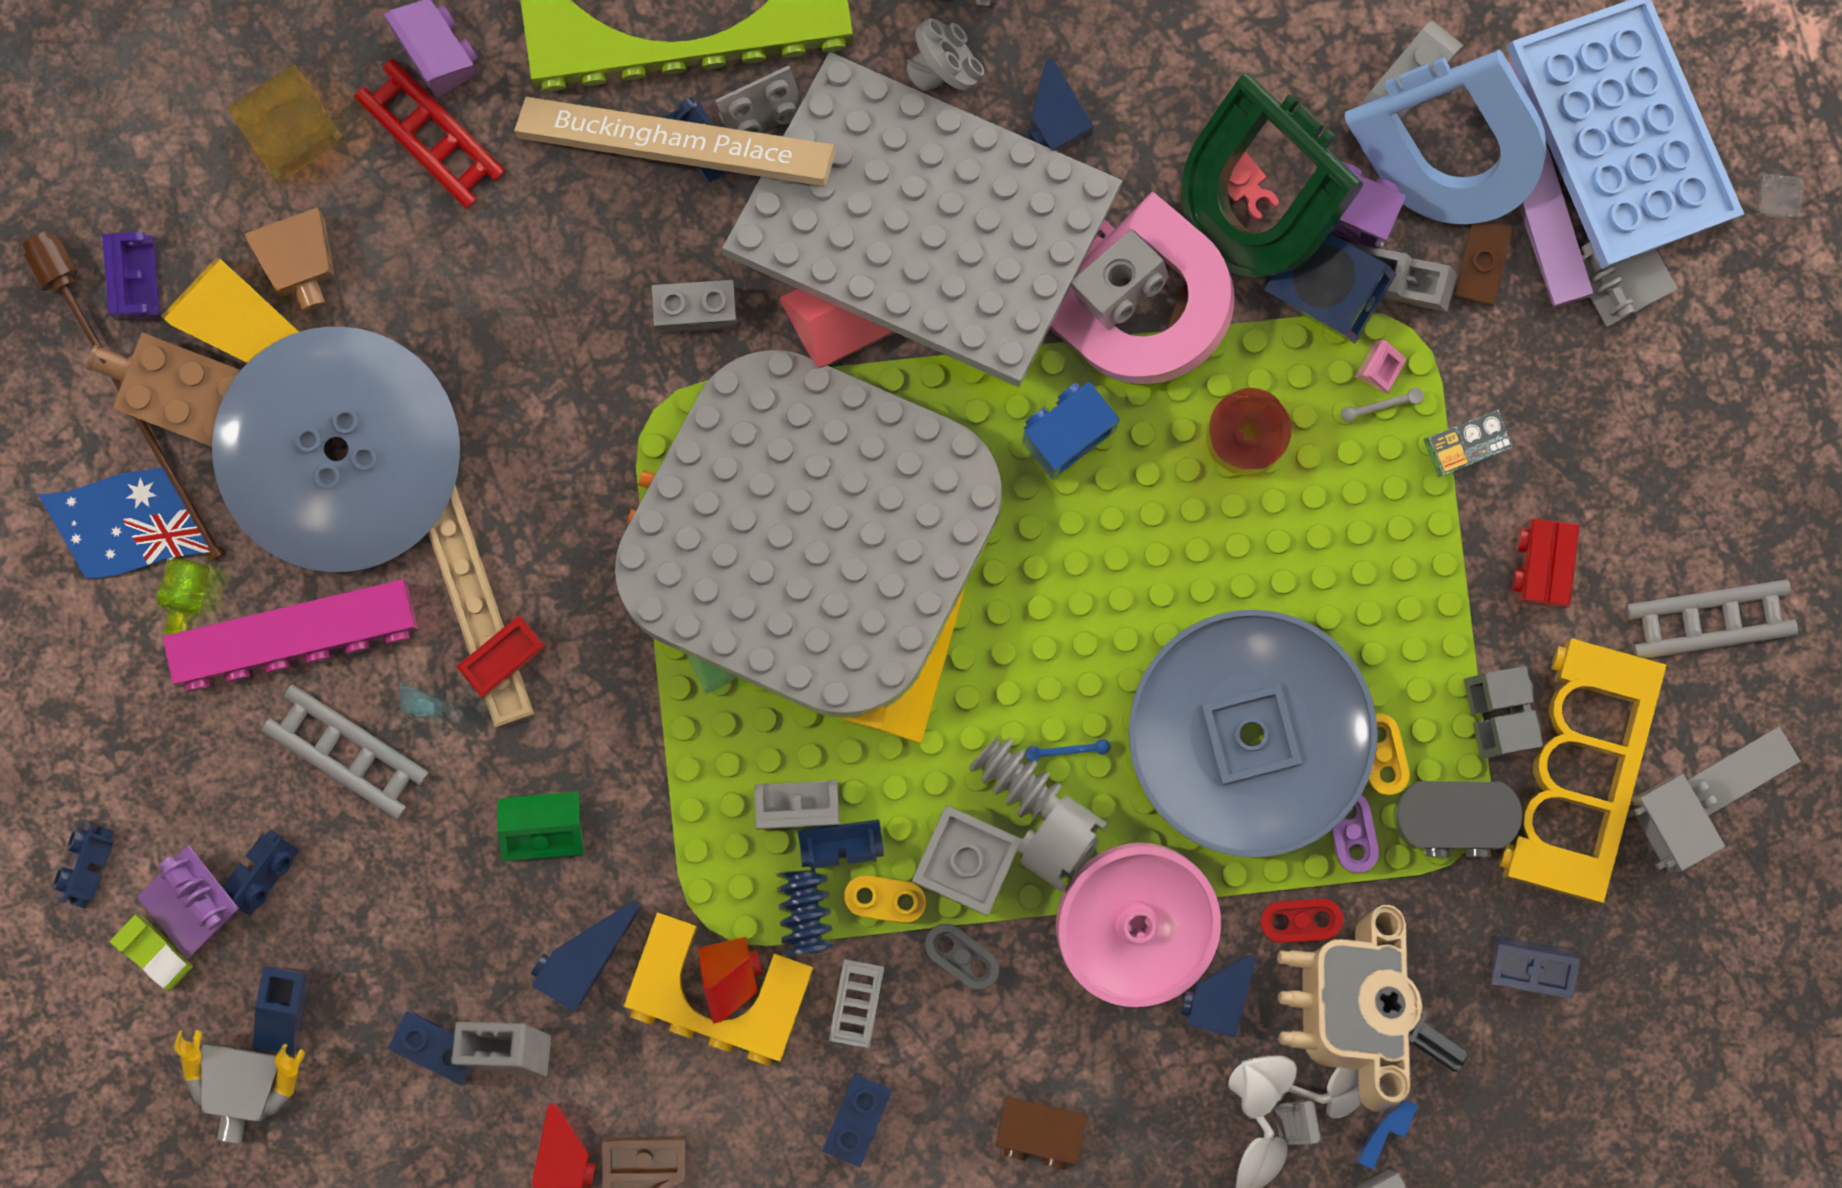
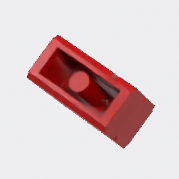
(1547, 563)

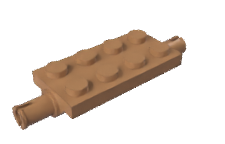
(167, 386)

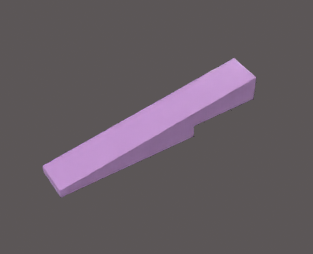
(1554, 237)

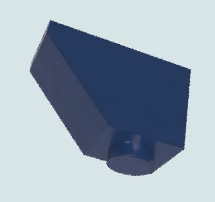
(1057, 114)
(1220, 998)

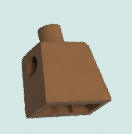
(295, 256)

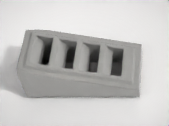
(853, 1038)
(1297, 1122)

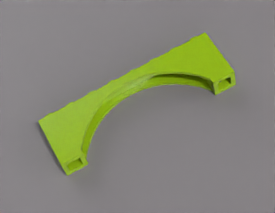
(574, 47)

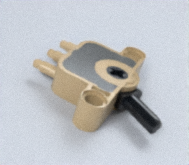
(1365, 1009)

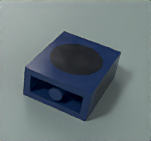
(1334, 287)

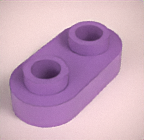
(1356, 831)

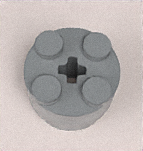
(1061, 842)

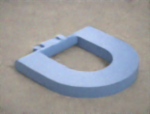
(1431, 191)

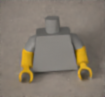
(237, 1082)

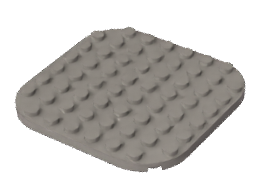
(809, 533)

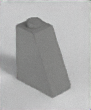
(502, 1048)

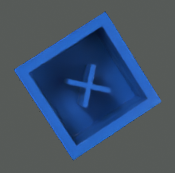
(1069, 429)

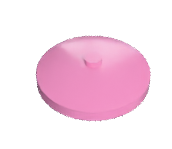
(1138, 924)

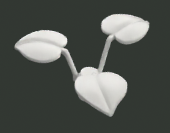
(1260, 1086)

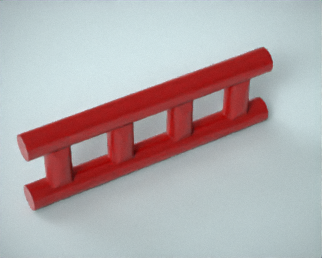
(426, 109)

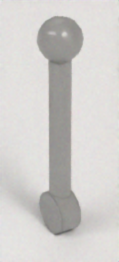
(1413, 396)

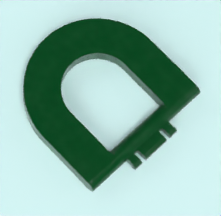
(1217, 153)

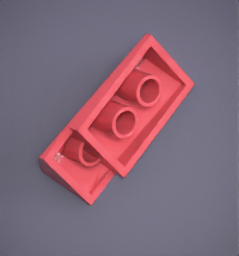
(829, 330)

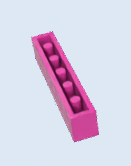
(290, 634)

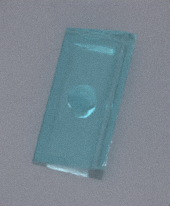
(421, 705)

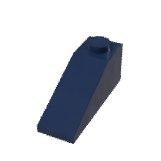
(579, 962)

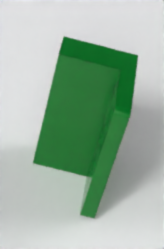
(539, 826)

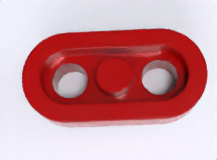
(1301, 920)

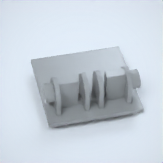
(761, 103)
(1626, 285)

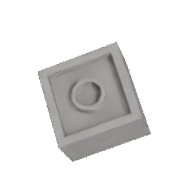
(1675, 824)
(966, 860)

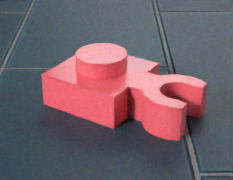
(1245, 184)

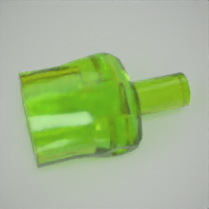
(181, 591)

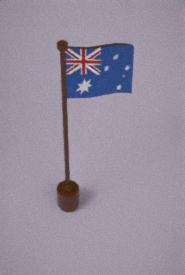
(129, 516)

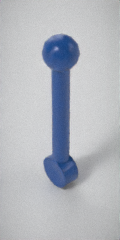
(1101, 746)

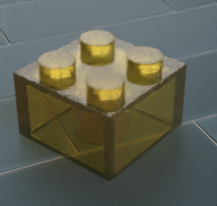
(285, 123)

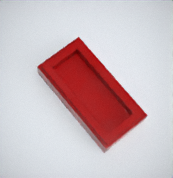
(501, 656)

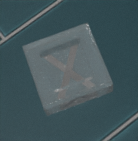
(1780, 196)

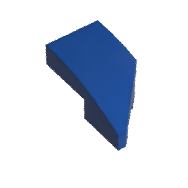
(1395, 1121)

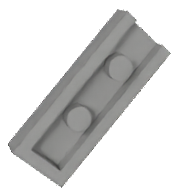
(1743, 770)

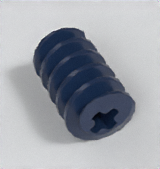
(804, 912)

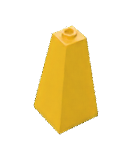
(227, 313)

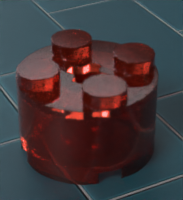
(1268, 420)

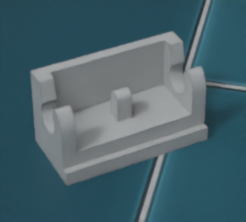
(796, 805)

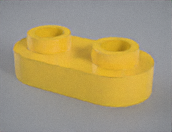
(1389, 754)
(885, 898)

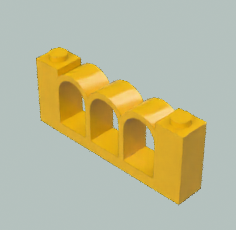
(1612, 674)

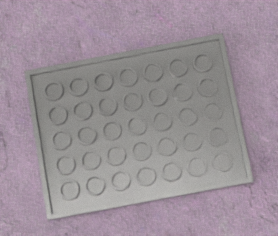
(927, 221)

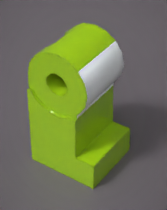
(151, 952)

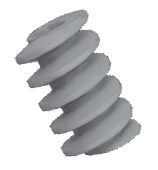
(1015, 777)

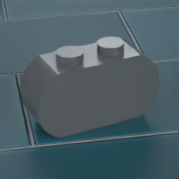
(1457, 817)

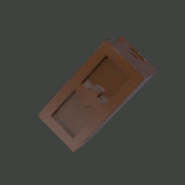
(1040, 1132)

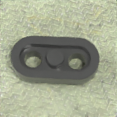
(961, 957)

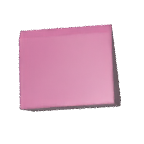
(1381, 366)

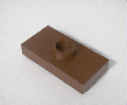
(1483, 262)

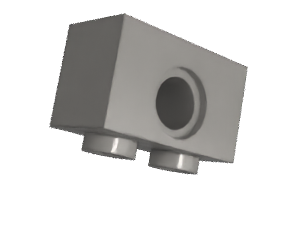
(1125, 259)

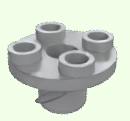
(943, 58)

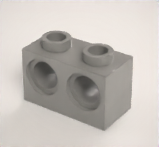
(694, 306)

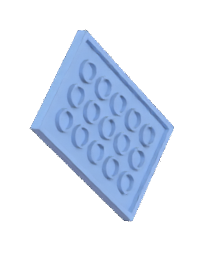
(1625, 131)

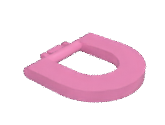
(1191, 337)

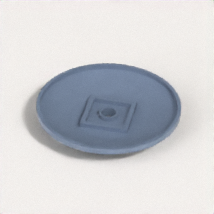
(350, 509)
(1312, 720)

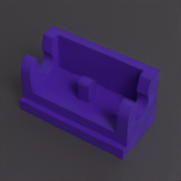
(131, 275)

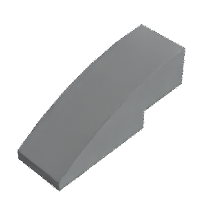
(1416, 281)

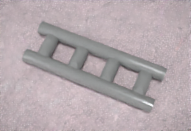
(1734, 632)
(370, 745)

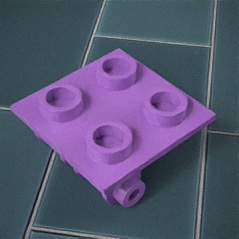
(187, 901)

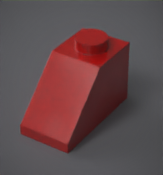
(728, 976)
(562, 1154)

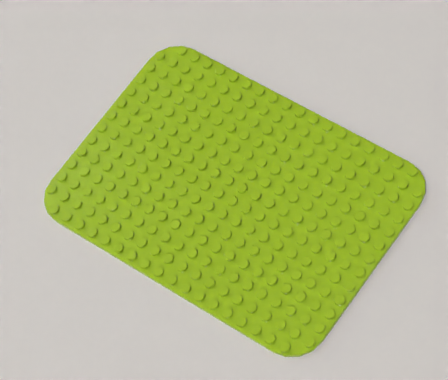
(1079, 602)

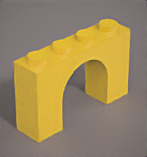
(660, 994)

